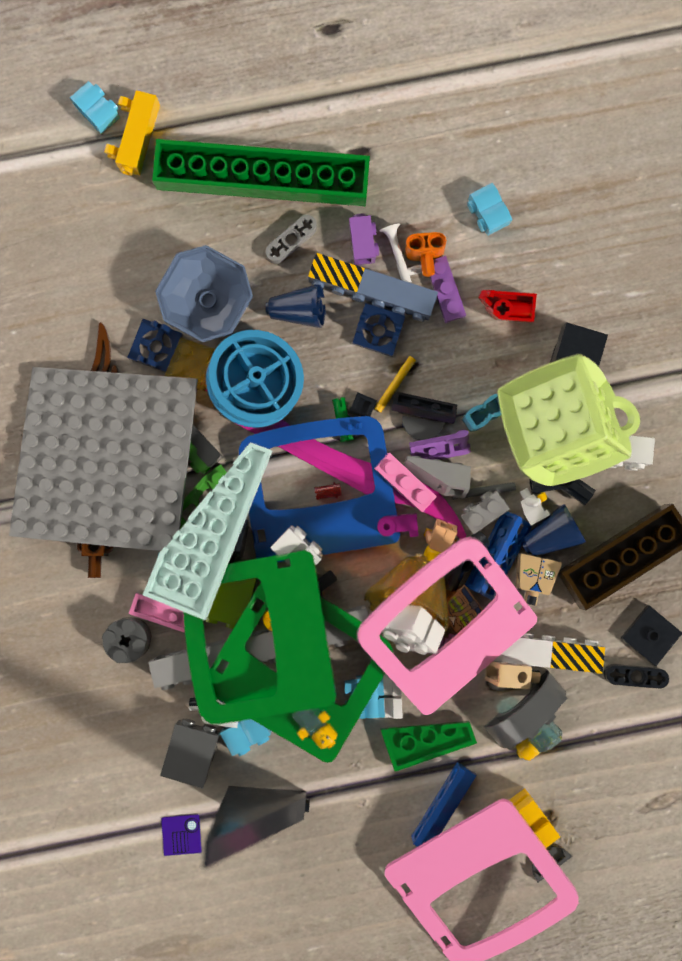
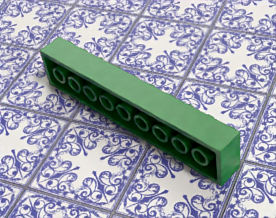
(261, 172)

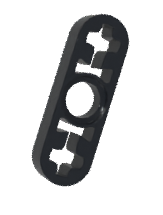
(652, 671)

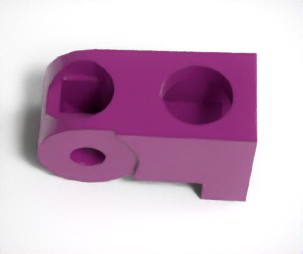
(398, 523)

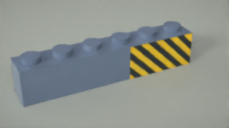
(372, 287)

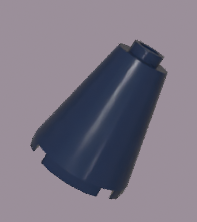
(299, 307)
(553, 533)

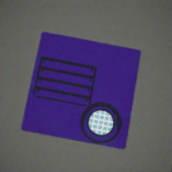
(181, 835)

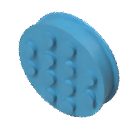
(254, 378)

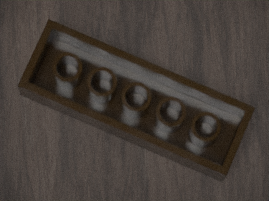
(624, 557)

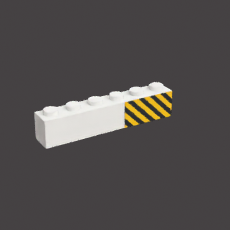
(555, 653)

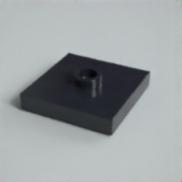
(651, 635)

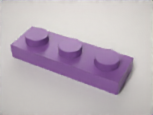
(448, 294)

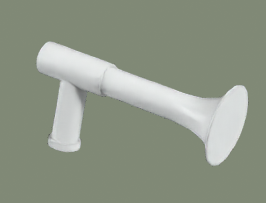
(405, 273)

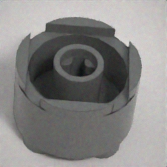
(128, 652)

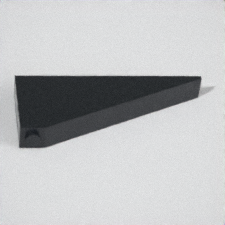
(250, 817)

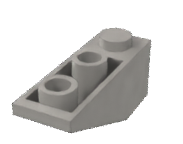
(443, 477)

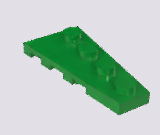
(425, 742)

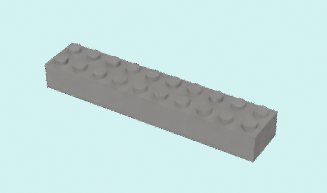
(174, 667)

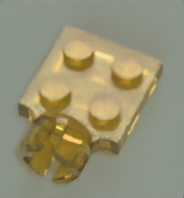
(190, 361)

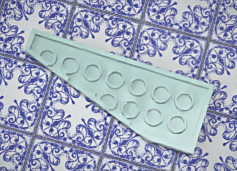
(198, 555)

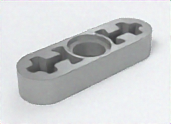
(291, 230)

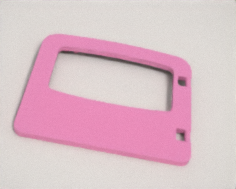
(467, 652)
(466, 850)

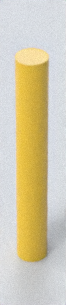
(394, 384)

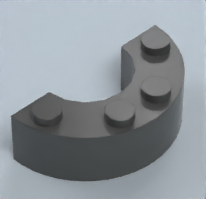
(529, 714)

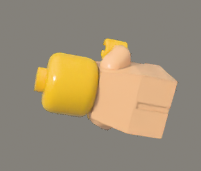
(439, 538)

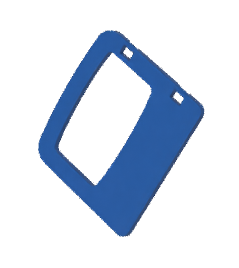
(335, 525)

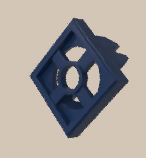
(368, 311)
(145, 327)

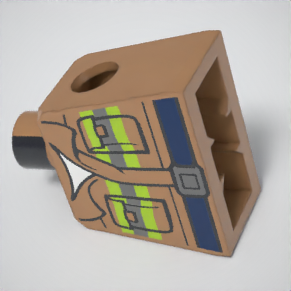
(461, 608)

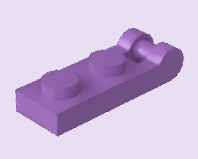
(442, 446)

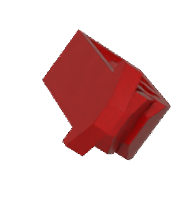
(518, 305)

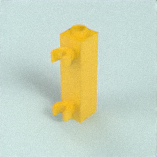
(137, 132)

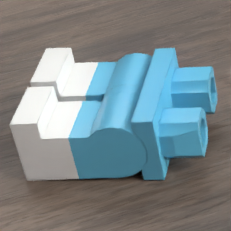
(379, 705)

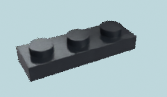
(424, 407)

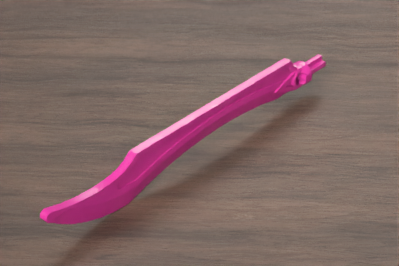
(356, 473)

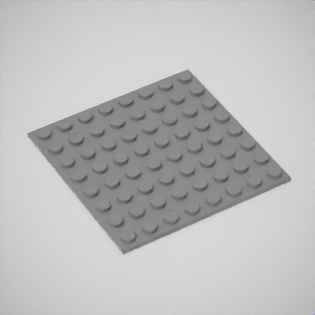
(104, 458)

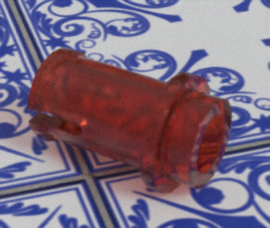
(332, 490)

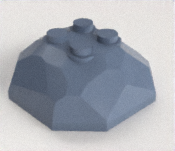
(204, 293)

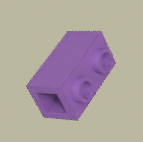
(362, 239)

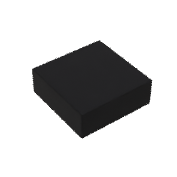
(362, 405)

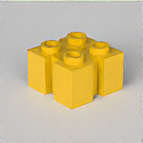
(535, 818)

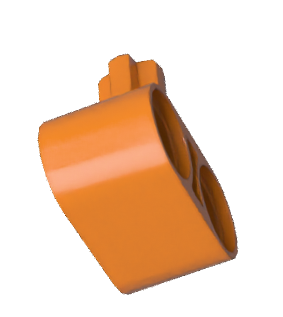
(426, 252)

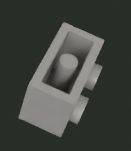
(485, 511)

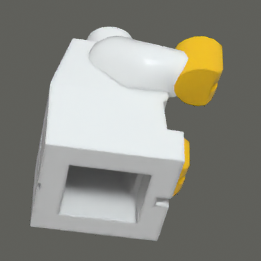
(533, 506)

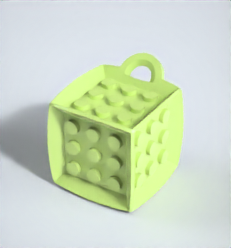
(565, 421)

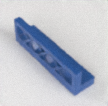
(500, 539)
(444, 804)

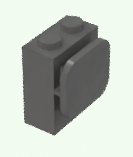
(190, 753)

